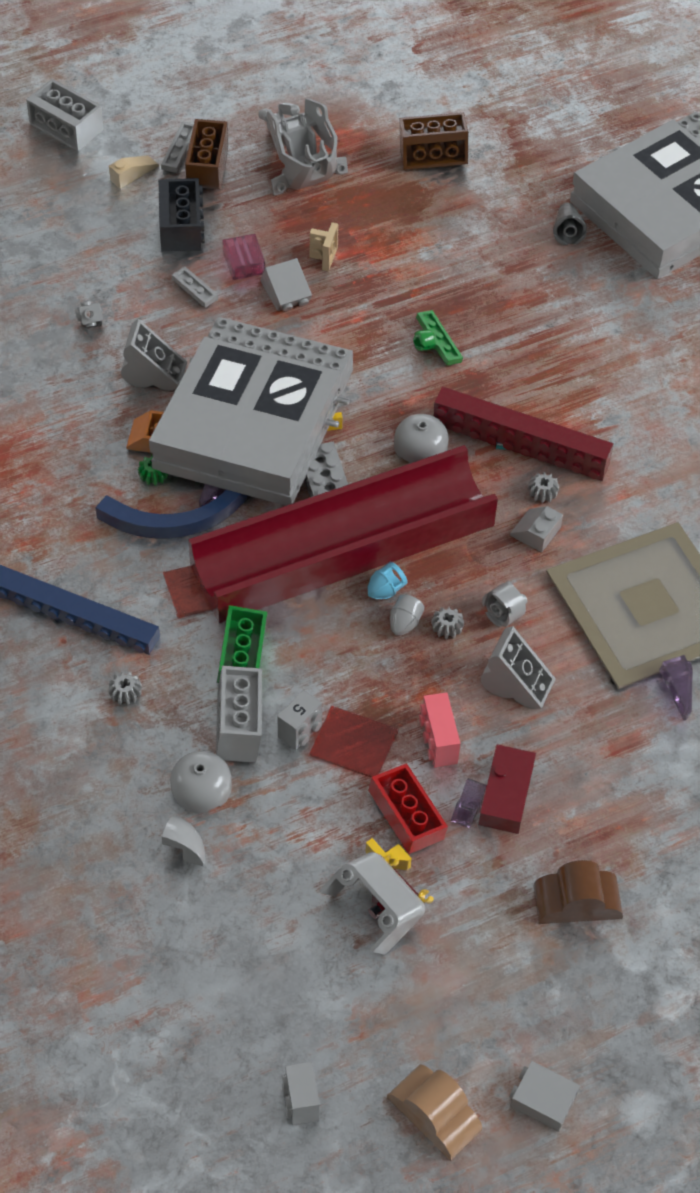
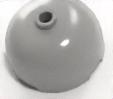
(420, 437)
(201, 781)

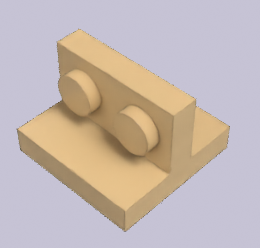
(324, 245)

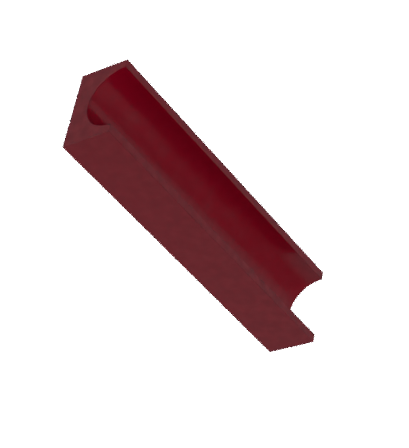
(340, 533)

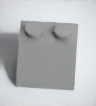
(538, 527)

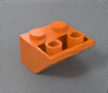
(142, 431)

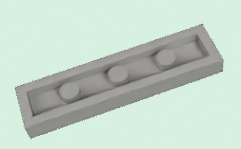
(178, 148)

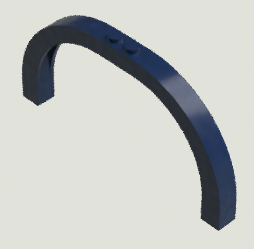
(168, 525)

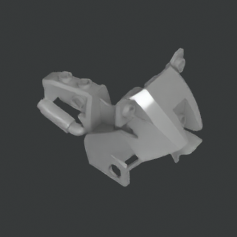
(303, 163)

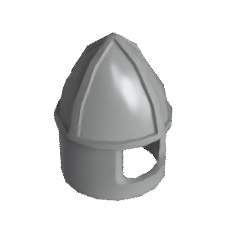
(405, 614)

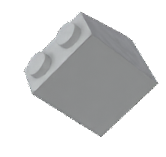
(286, 285)

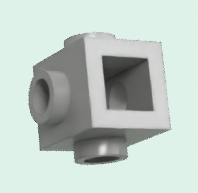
(95, 310)

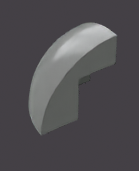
(183, 835)

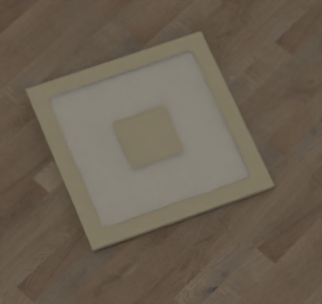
(636, 601)

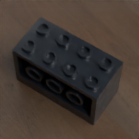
(180, 214)

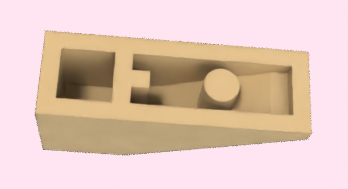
(130, 169)

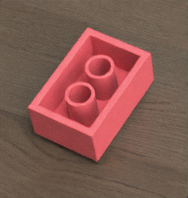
(439, 730)

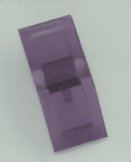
(469, 803)

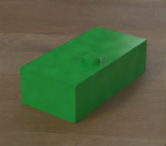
(242, 638)

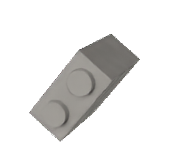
(544, 1095)

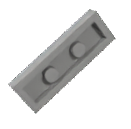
(195, 287)

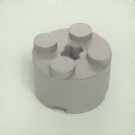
(504, 604)

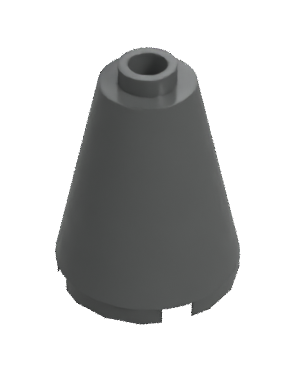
(569, 225)

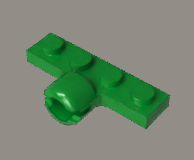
(435, 337)

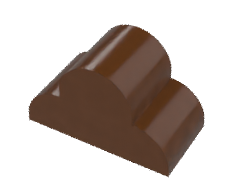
(577, 894)

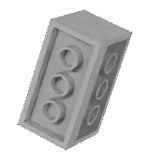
(65, 114)
(239, 714)

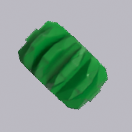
(149, 474)

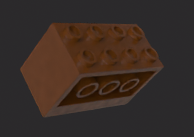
(433, 140)

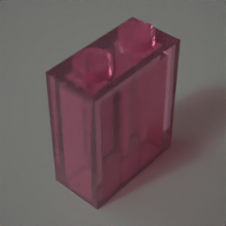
(243, 256)

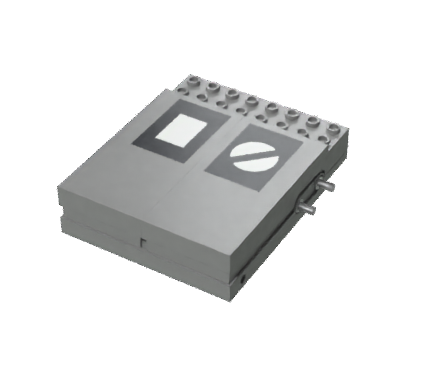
(648, 195)
(252, 411)

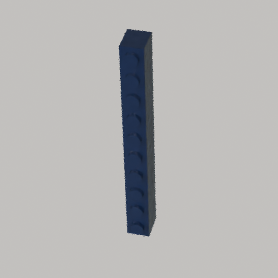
(78, 611)

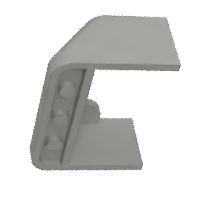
(400, 902)

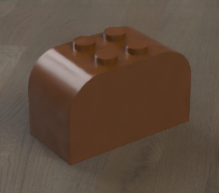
(208, 153)

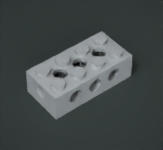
(332, 475)

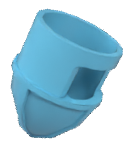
(384, 583)

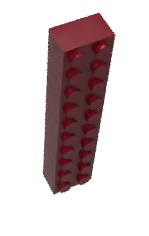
(523, 433)

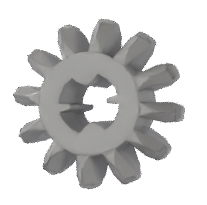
(543, 487)
(447, 622)
(125, 688)

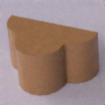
(437, 1109)

